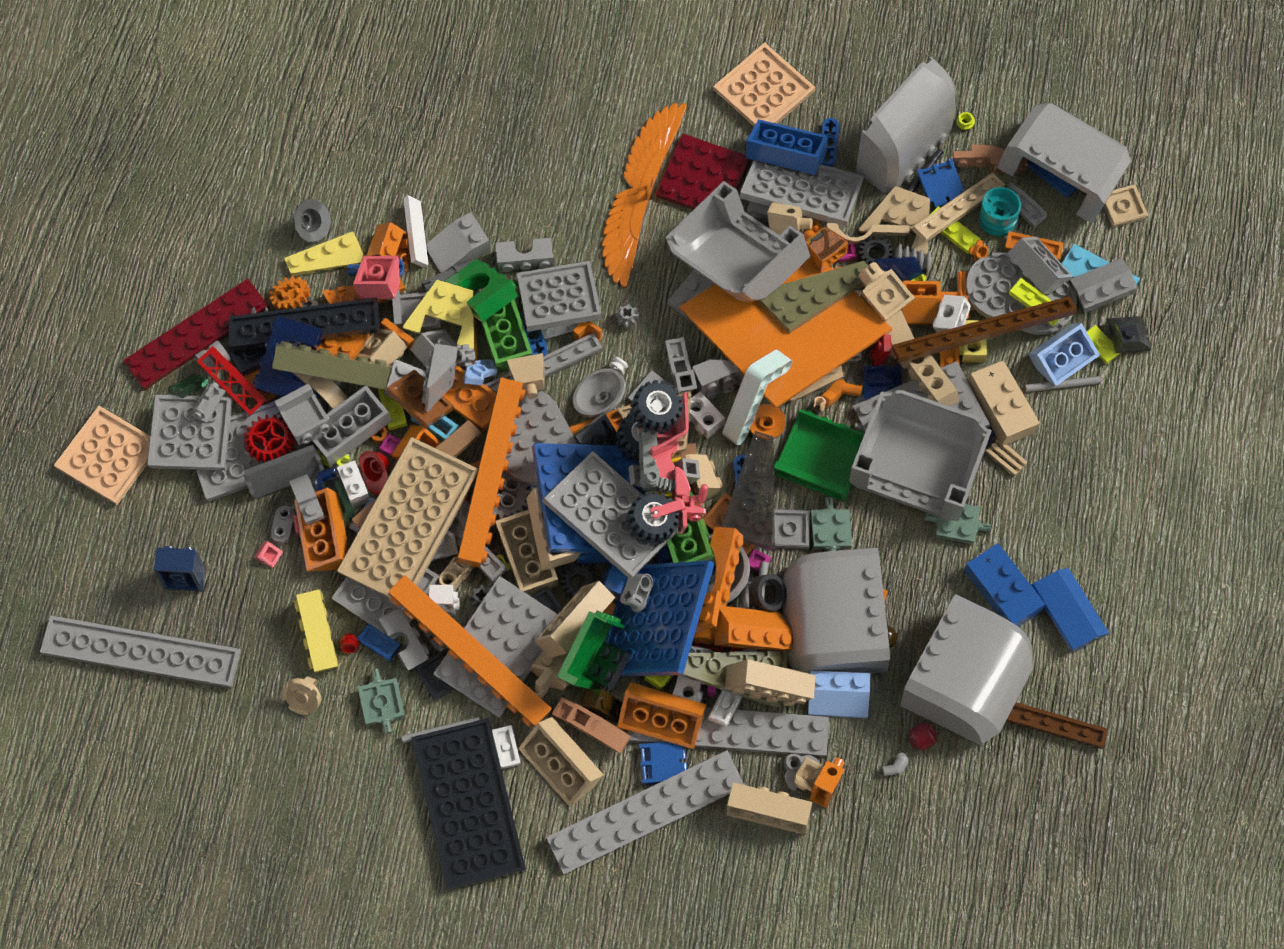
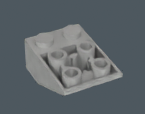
(440, 374)
(716, 377)

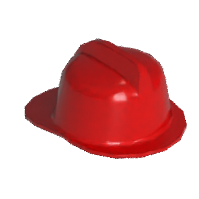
(374, 470)

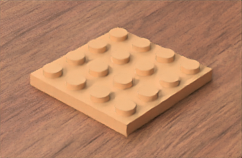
(764, 87)
(106, 455)

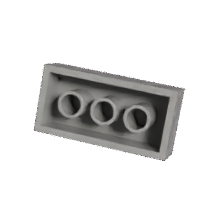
(352, 425)

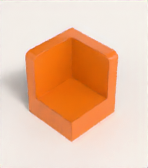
(586, 328)

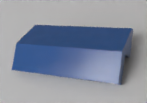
(1070, 609)

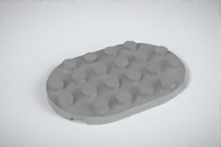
(989, 289)
(538, 423)

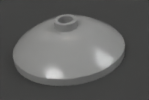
(599, 392)

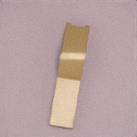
(886, 230)
(325, 388)

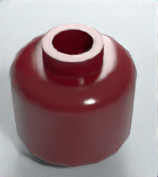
(923, 736)

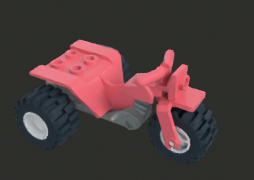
(652, 436)

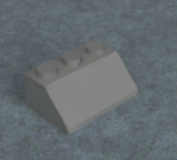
(1039, 264)
(1104, 285)

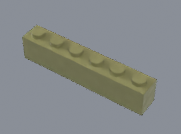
(331, 366)

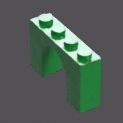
(496, 291)

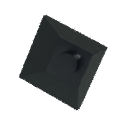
(1129, 334)

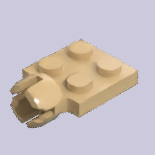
(884, 291)

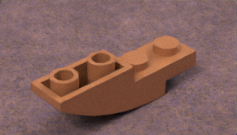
(983, 156)
(591, 725)

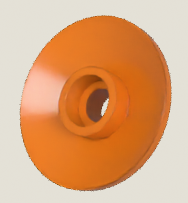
(772, 415)

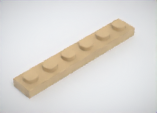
(956, 208)

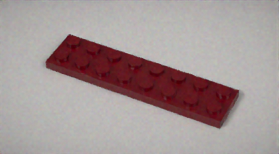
(193, 335)

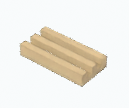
(1002, 463)

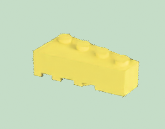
(317, 631)

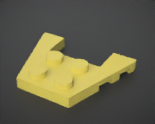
(448, 304)

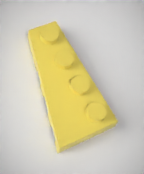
(326, 256)

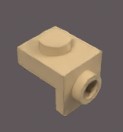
(807, 774)

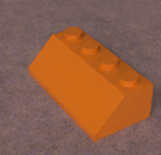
(326, 539)
(752, 630)
(661, 715)

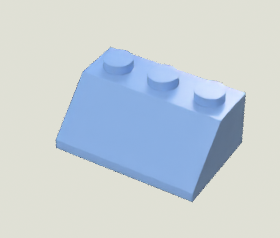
(1064, 354)
(840, 694)

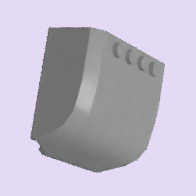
(907, 127)
(1070, 152)
(736, 248)
(920, 454)
(837, 612)
(970, 672)

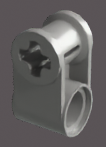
(637, 591)

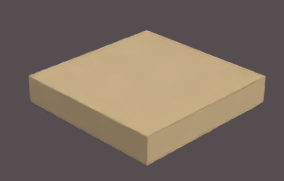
(1125, 206)

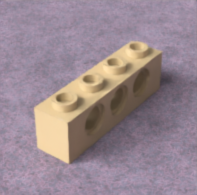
(932, 380)

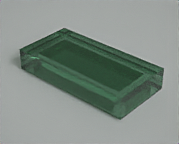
(188, 385)
(345, 499)

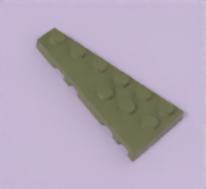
(806, 298)
(712, 667)

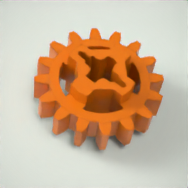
(290, 293)

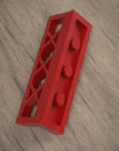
(236, 376)

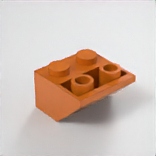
(390, 241)
(925, 304)

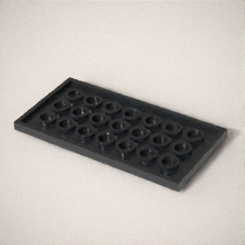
(468, 804)

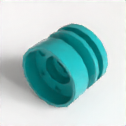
(999, 211)

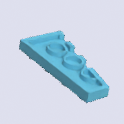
(1081, 261)

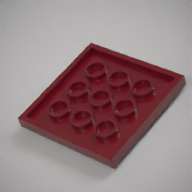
(698, 170)

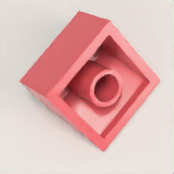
(378, 277)

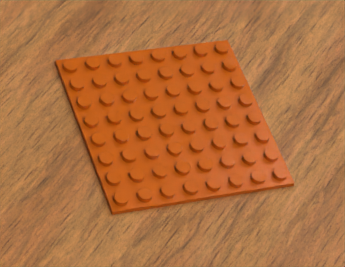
(818, 347)

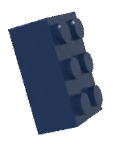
(179, 569)

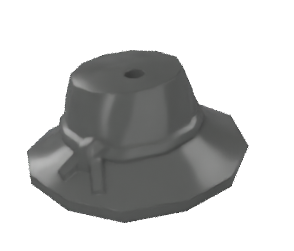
(311, 220)

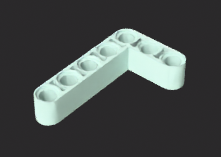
(751, 394)

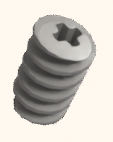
(924, 260)

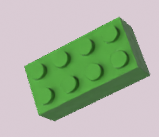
(506, 336)
(692, 544)

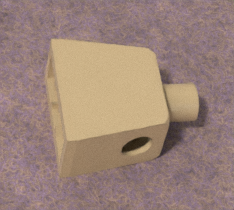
(782, 216)
(529, 371)

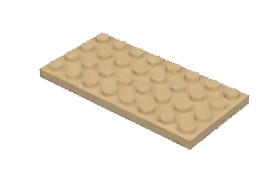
(408, 518)

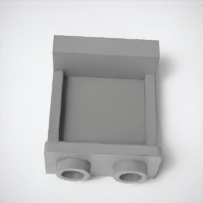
(405, 305)
(303, 414)

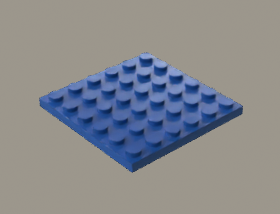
(552, 465)
(664, 630)

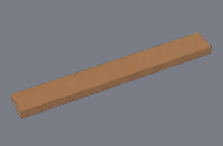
(453, 446)

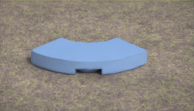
(478, 371)

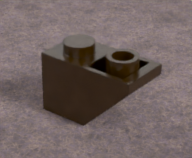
(602, 704)

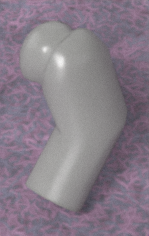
(898, 766)

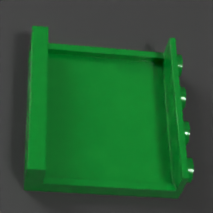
(819, 455)
(585, 648)

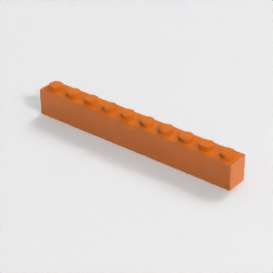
(490, 472)
(469, 651)

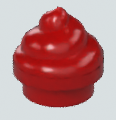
(349, 643)

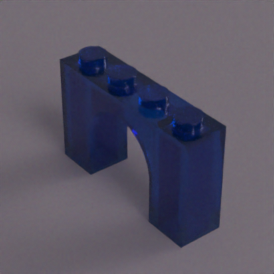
(289, 331)

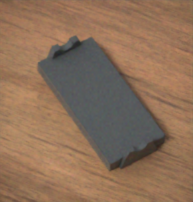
(279, 471)

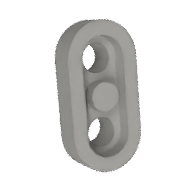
(282, 523)

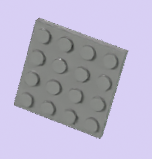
(559, 296)
(185, 441)
(372, 605)

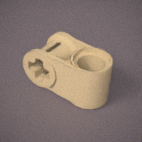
(455, 572)

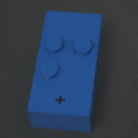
(786, 146)
(1004, 586)

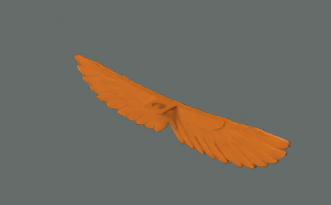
(630, 205)

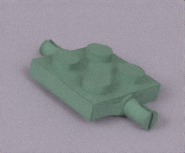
(831, 528)
(962, 530)
(381, 701)

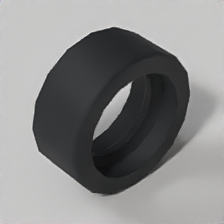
(779, 590)

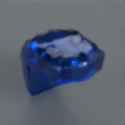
(323, 476)

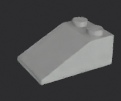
(458, 243)

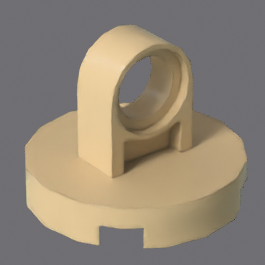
(302, 695)

